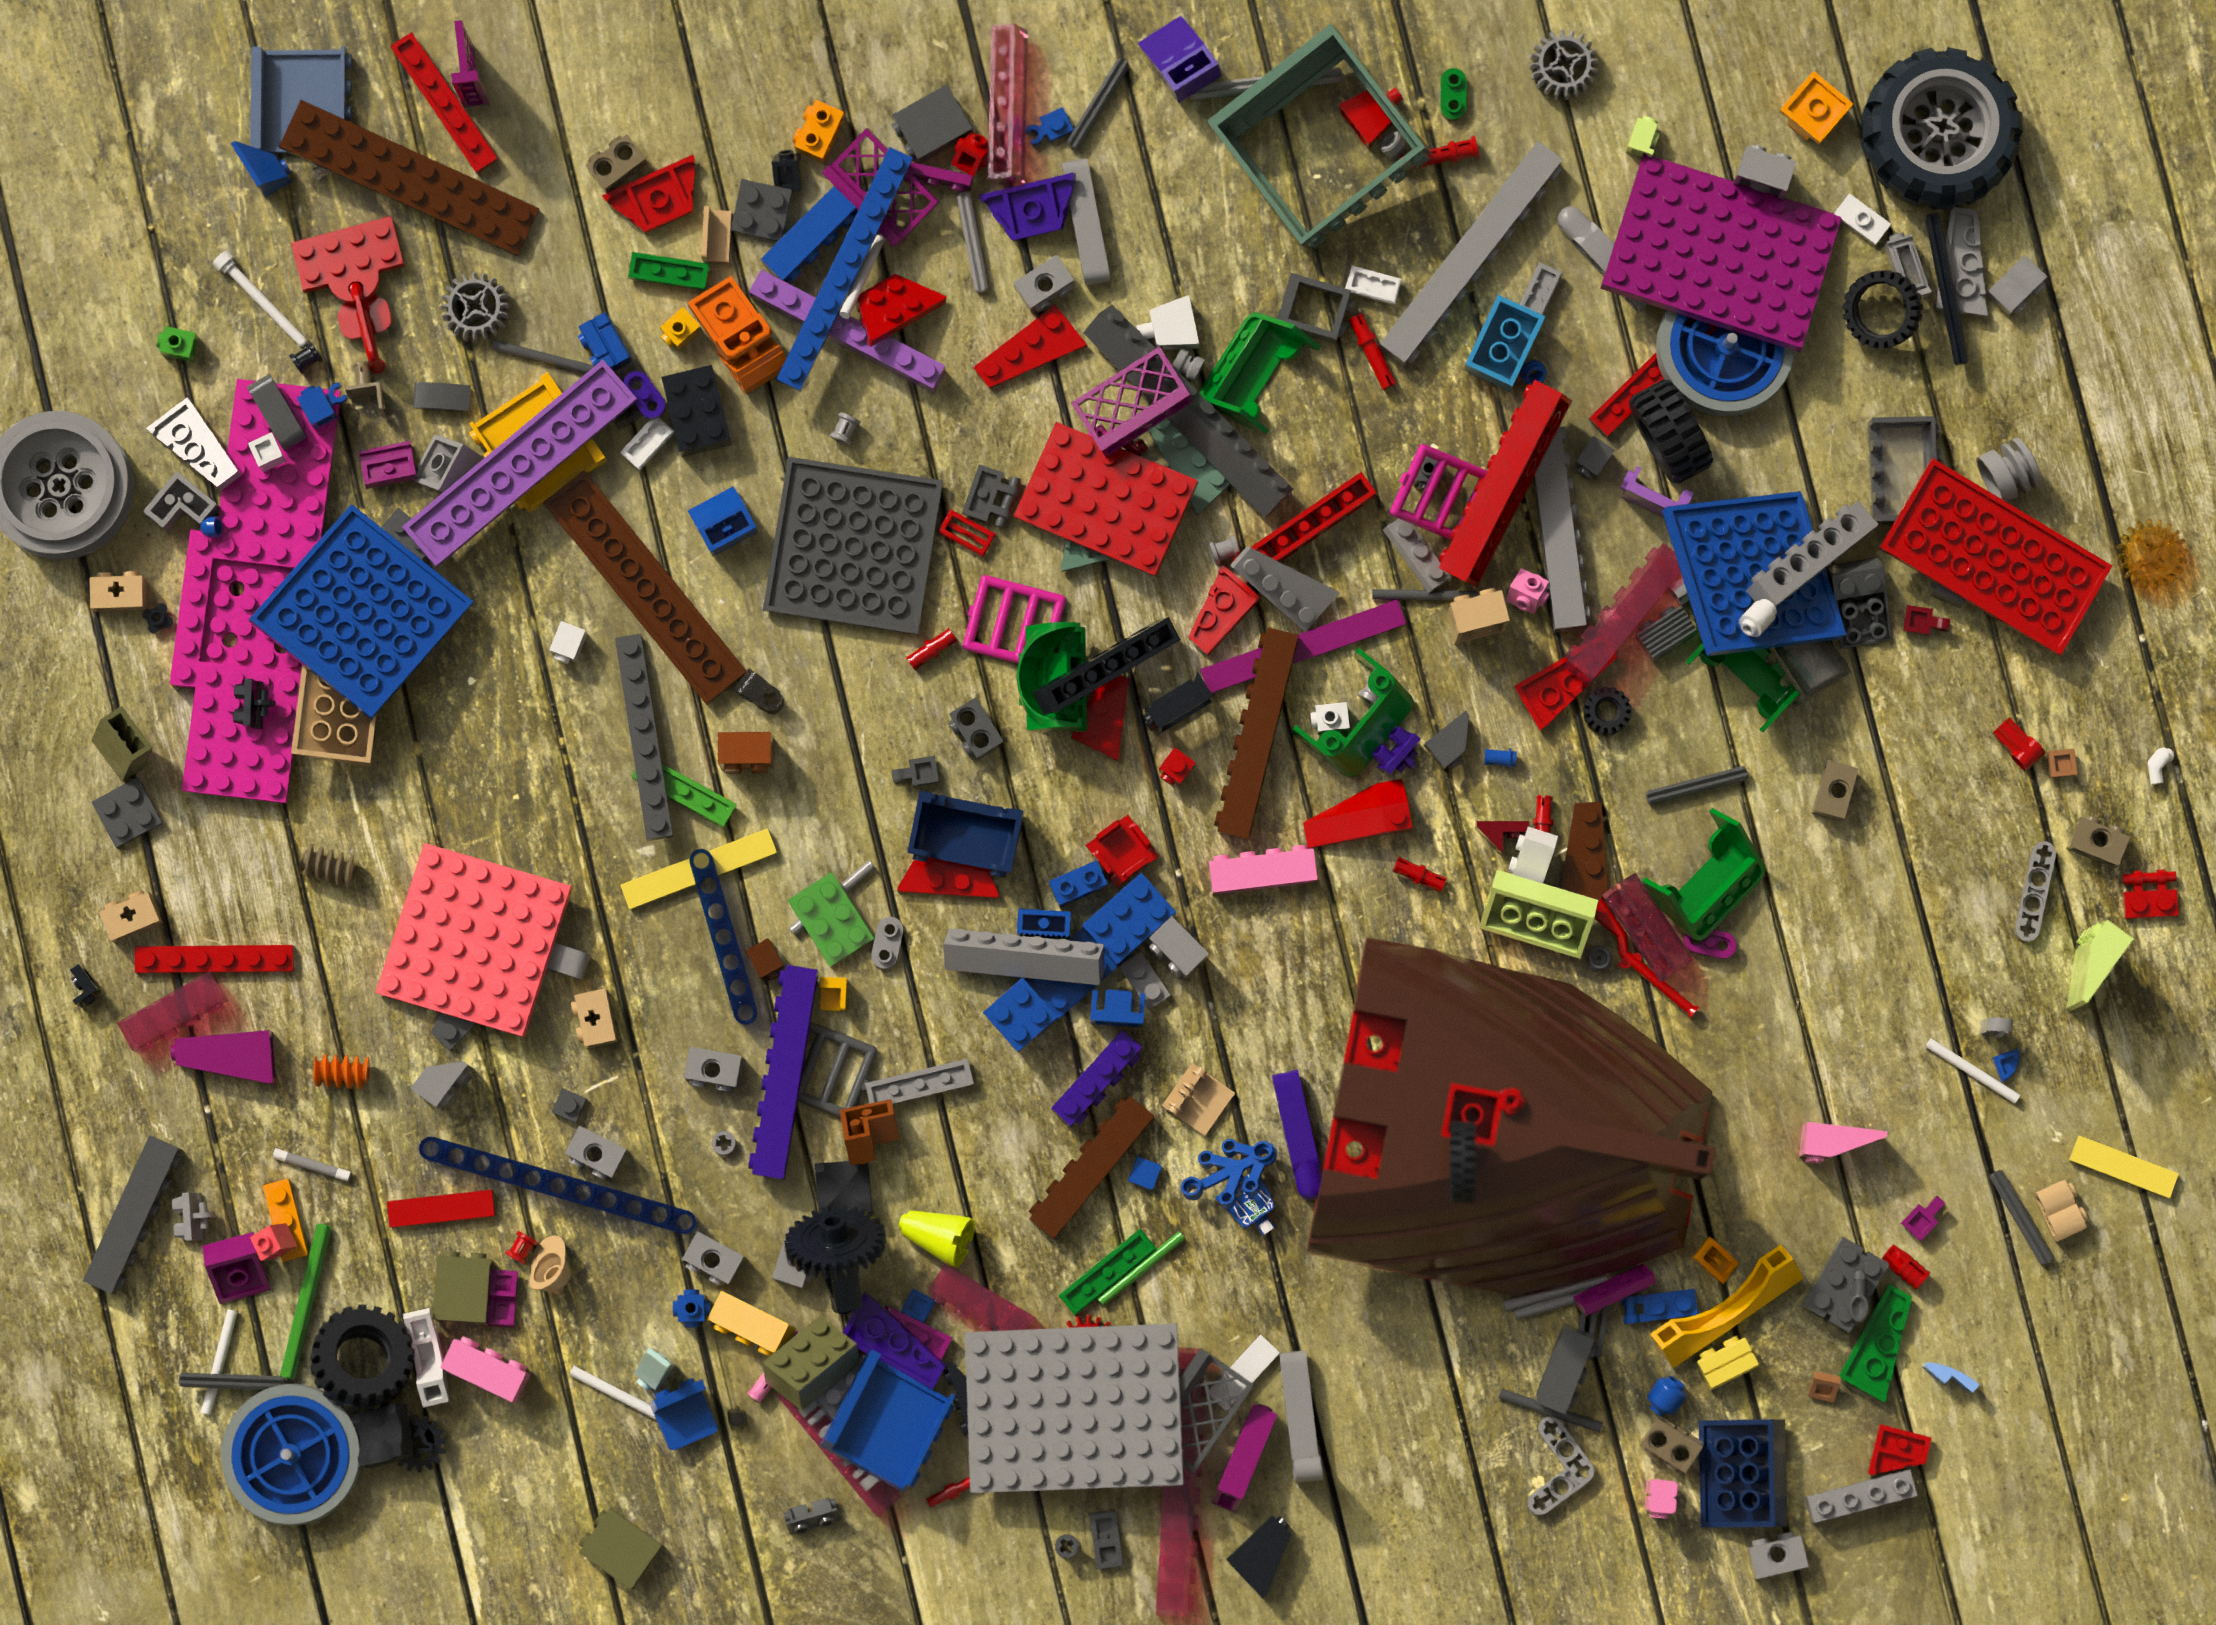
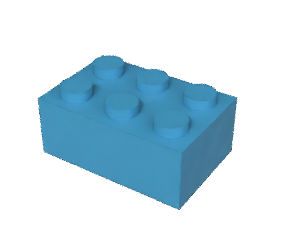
(1504, 343)

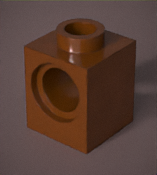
(765, 960)

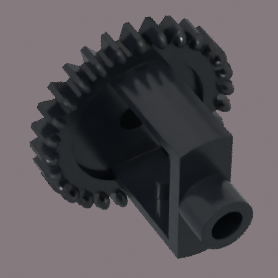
(836, 1246)

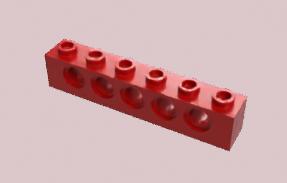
(1316, 519)

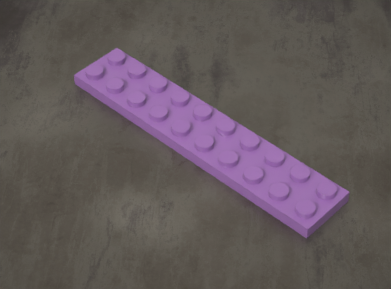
(519, 463)

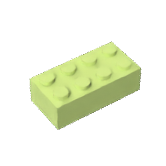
(1538, 914)

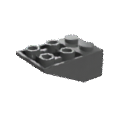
(1861, 601)

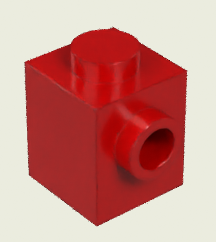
(1176, 767)

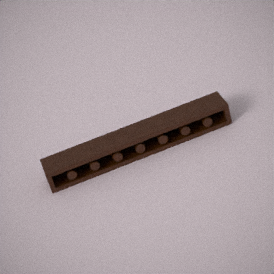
(1258, 733)

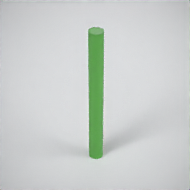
(1141, 1268)

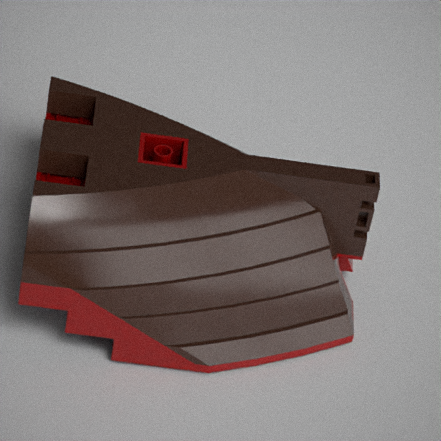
(1559, 1186)

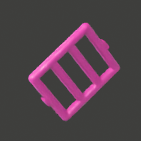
(1407, 480)
(1009, 588)

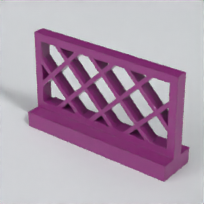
(467, 81)
(855, 193)
(1144, 420)

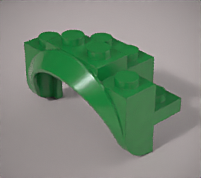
(1040, 665)

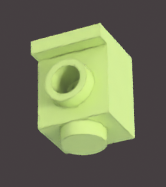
(1643, 137)

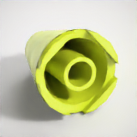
(939, 1234)

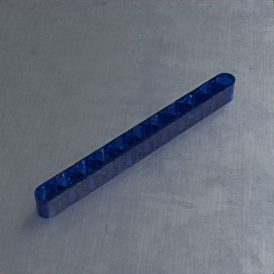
(545, 1185)

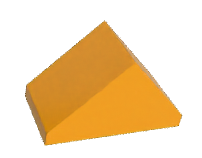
(1714, 1260)

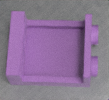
(1648, 498)

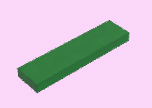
(1107, 1272)

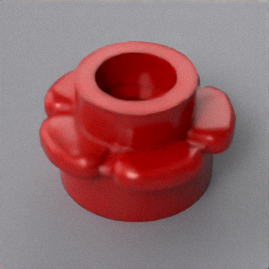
(1504, 1105)

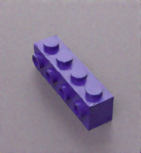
(1096, 1078)

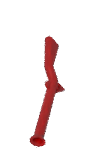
(1608, 920)

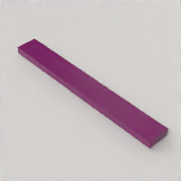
(1310, 644)

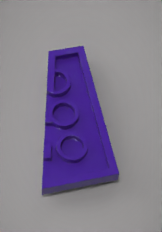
(878, 1330)

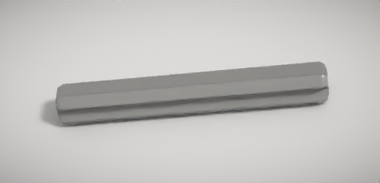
(972, 242)

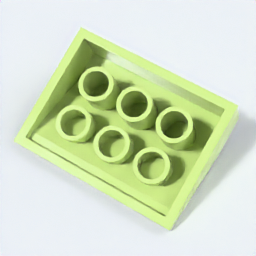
(2093, 960)

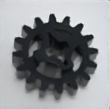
(422, 1431)

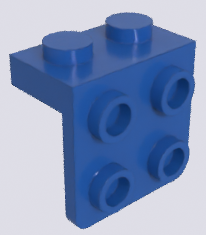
(683, 1414)

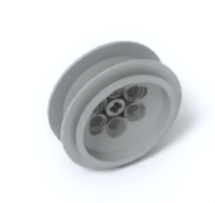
(55, 439)

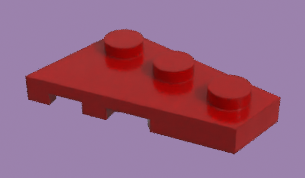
(1105, 718)

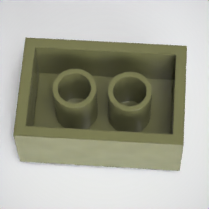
(810, 1362)

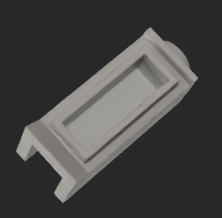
(1905, 260)

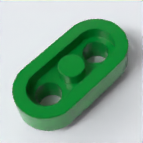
(1453, 93)

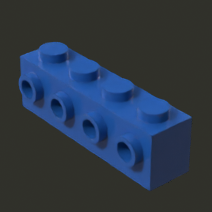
(809, 236)

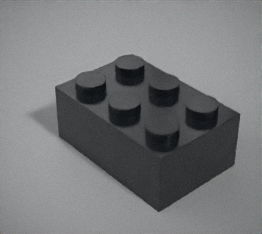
(696, 410)

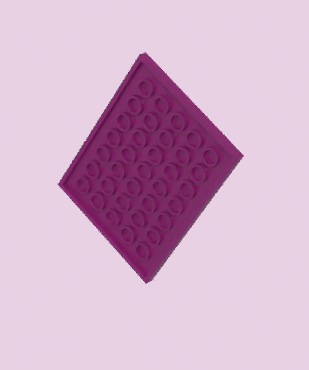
(1721, 252)

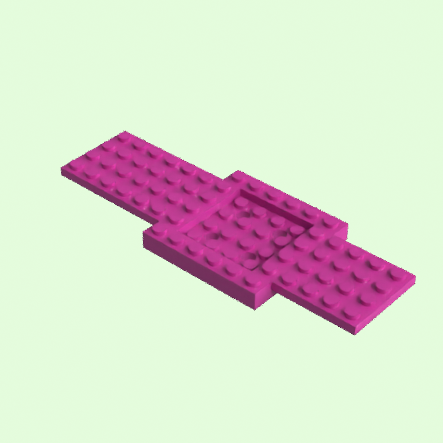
(266, 531)

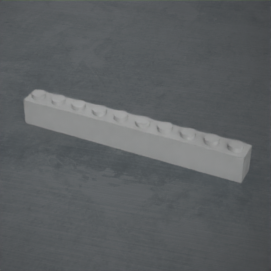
(1470, 254)

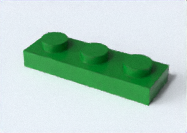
(668, 271)

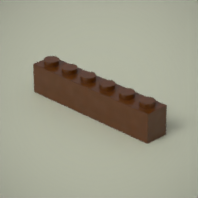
(1091, 1168)

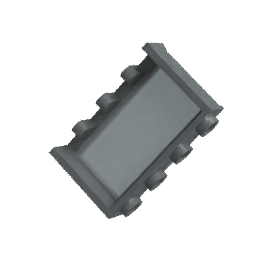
(1897, 459)

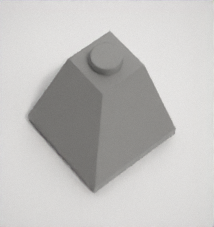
(445, 463)

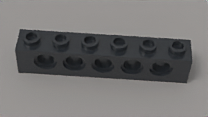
(1106, 666)

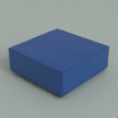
(1144, 1173)
(918, 1306)

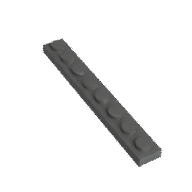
(643, 737)

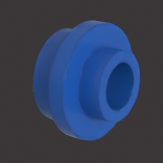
(1539, 375)

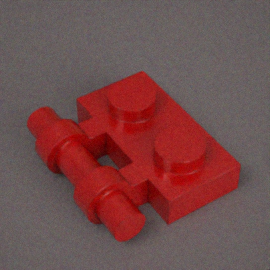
(2150, 903)

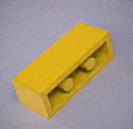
(749, 1324)

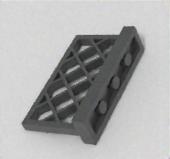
(1189, 1381)

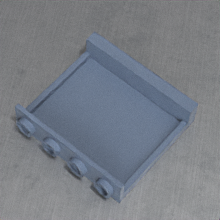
(289, 76)

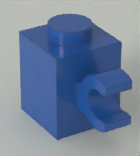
(319, 406)

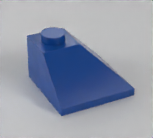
(263, 168)

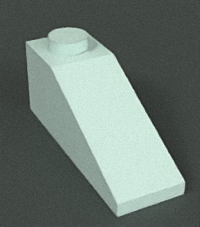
(653, 1369)

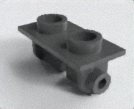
(801, 1521)

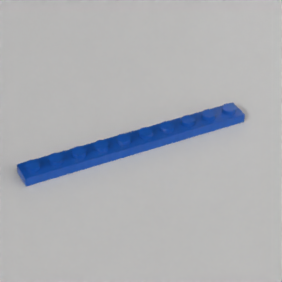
(844, 269)

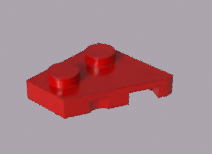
(1897, 1450)

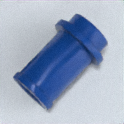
(1500, 757)

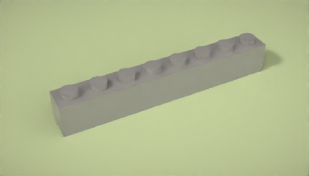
(1560, 538)

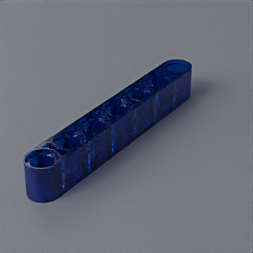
(715, 926)

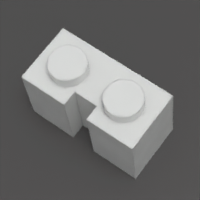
(1534, 855)

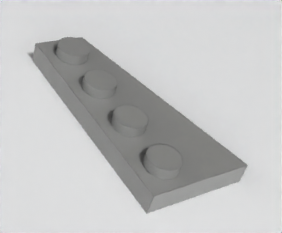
(1289, 590)

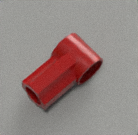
(2023, 749)

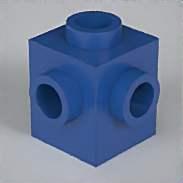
(703, 1308)

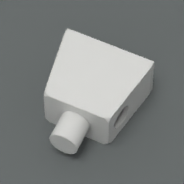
(1172, 325)

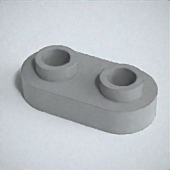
(887, 942)

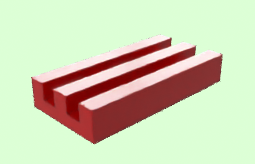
(986, 543)

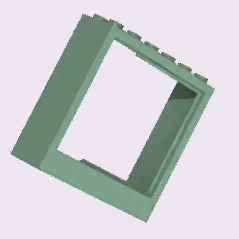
(1284, 85)

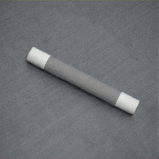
(311, 1164)

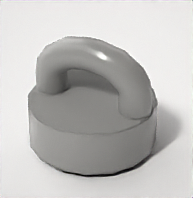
(1393, 144)

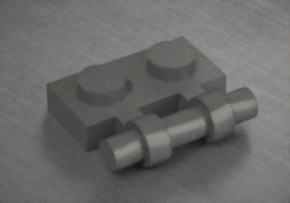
(983, 494)

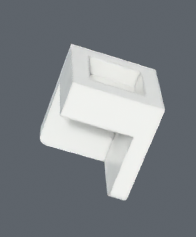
(267, 452)

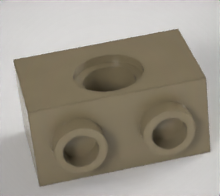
(1828, 805)
(2082, 841)

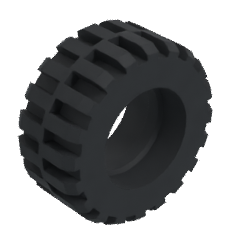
(1671, 431)
(369, 1325)

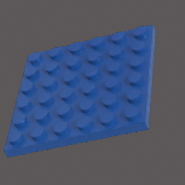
(1720, 552)
(361, 611)

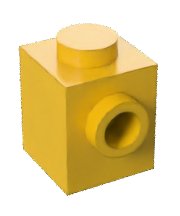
(680, 329)

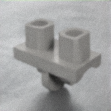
(194, 1216)

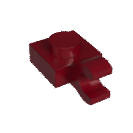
(1920, 620)

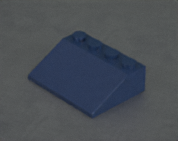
(1743, 1473)

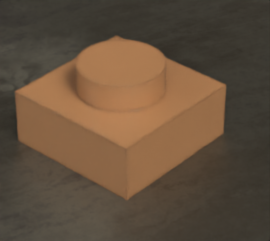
(2062, 763)
(1824, 1386)

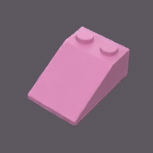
(1826, 1140)

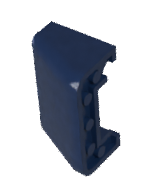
(965, 833)

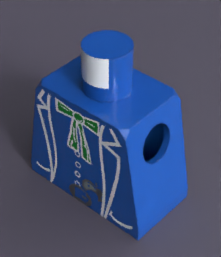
(1252, 1209)

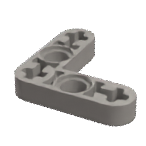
(1568, 1474)

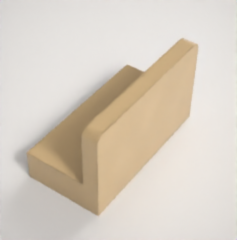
(716, 236)

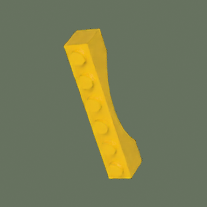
(1769, 1279)

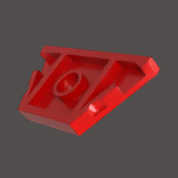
(657, 196)
(894, 305)
(948, 878)

